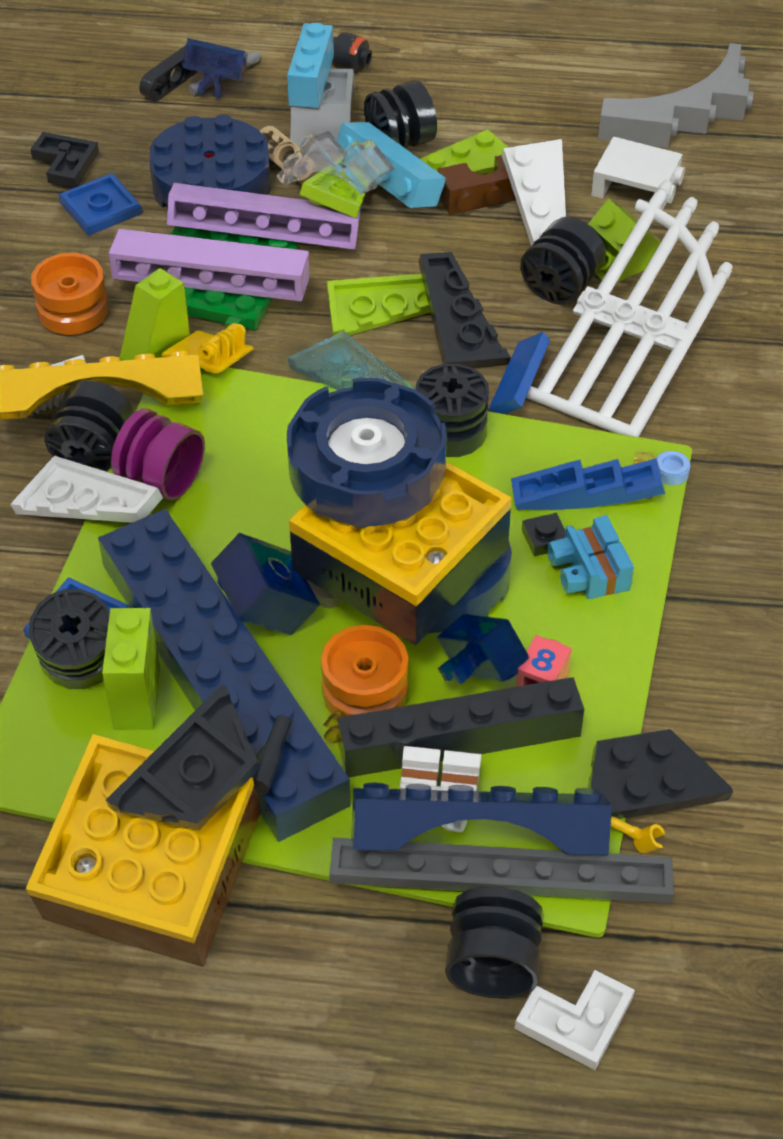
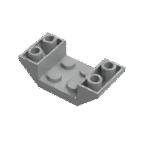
(332, 110)

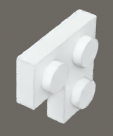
(578, 1029)

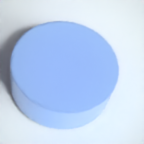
(673, 467)

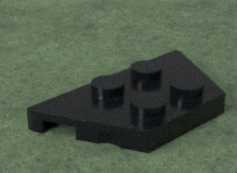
(191, 769)
(653, 775)

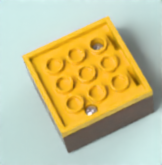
(137, 875)

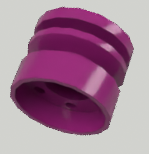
(158, 453)

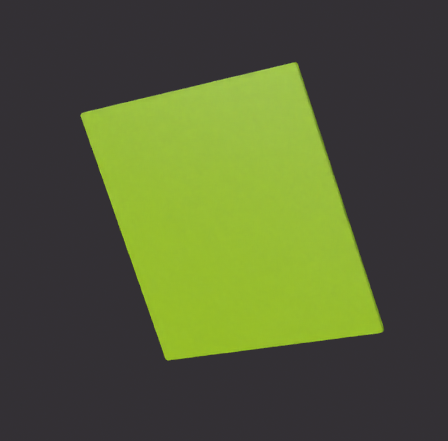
(249, 491)

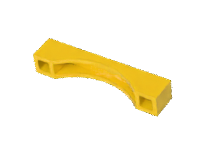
(166, 379)

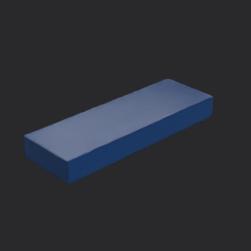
(519, 374)

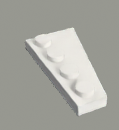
(537, 184)
(85, 492)

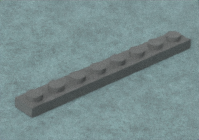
(513, 868)

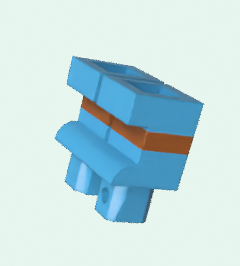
(596, 560)

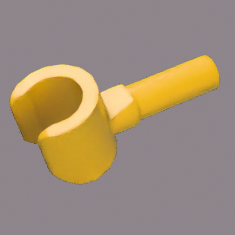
(642, 838)

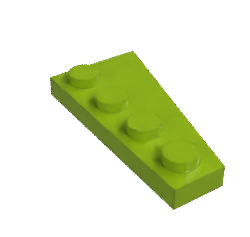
(476, 151)
(334, 192)
(375, 302)

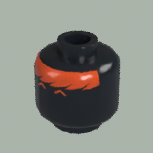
(351, 52)

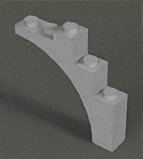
(687, 110)

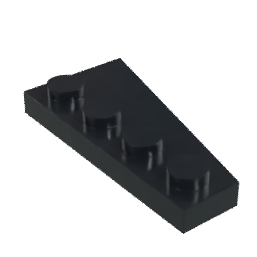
(457, 317)

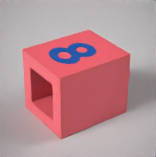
(547, 662)

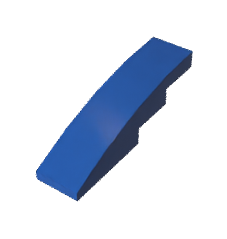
(579, 487)

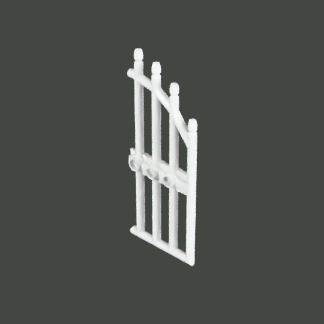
(637, 320)

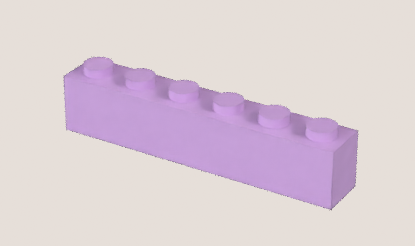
(260, 216)
(211, 264)

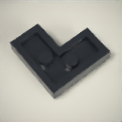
(68, 156)

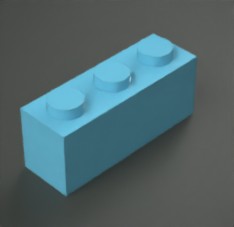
(310, 65)

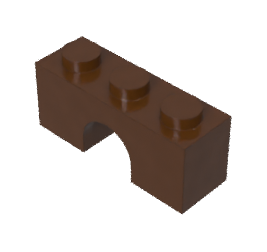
(471, 191)

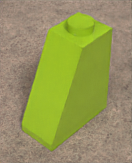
(156, 316)

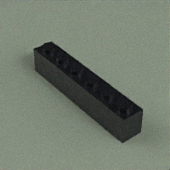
(462, 724)

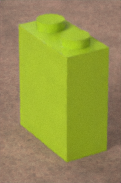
(131, 668)

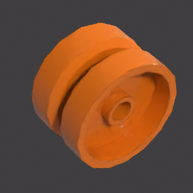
(70, 293)
(364, 670)

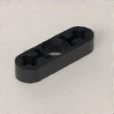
(157, 81)

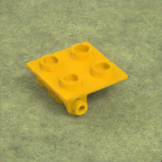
(217, 350)

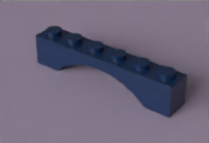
(393, 817)

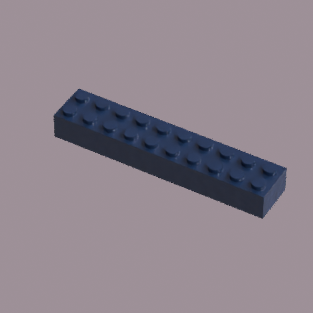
(212, 647)

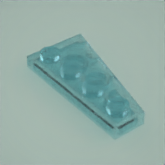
(339, 361)

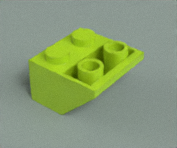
(614, 227)

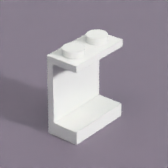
(637, 167)

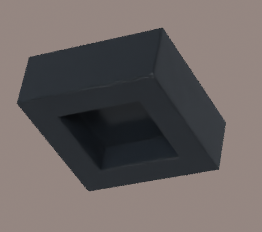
(541, 531)

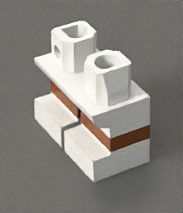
(423, 767)

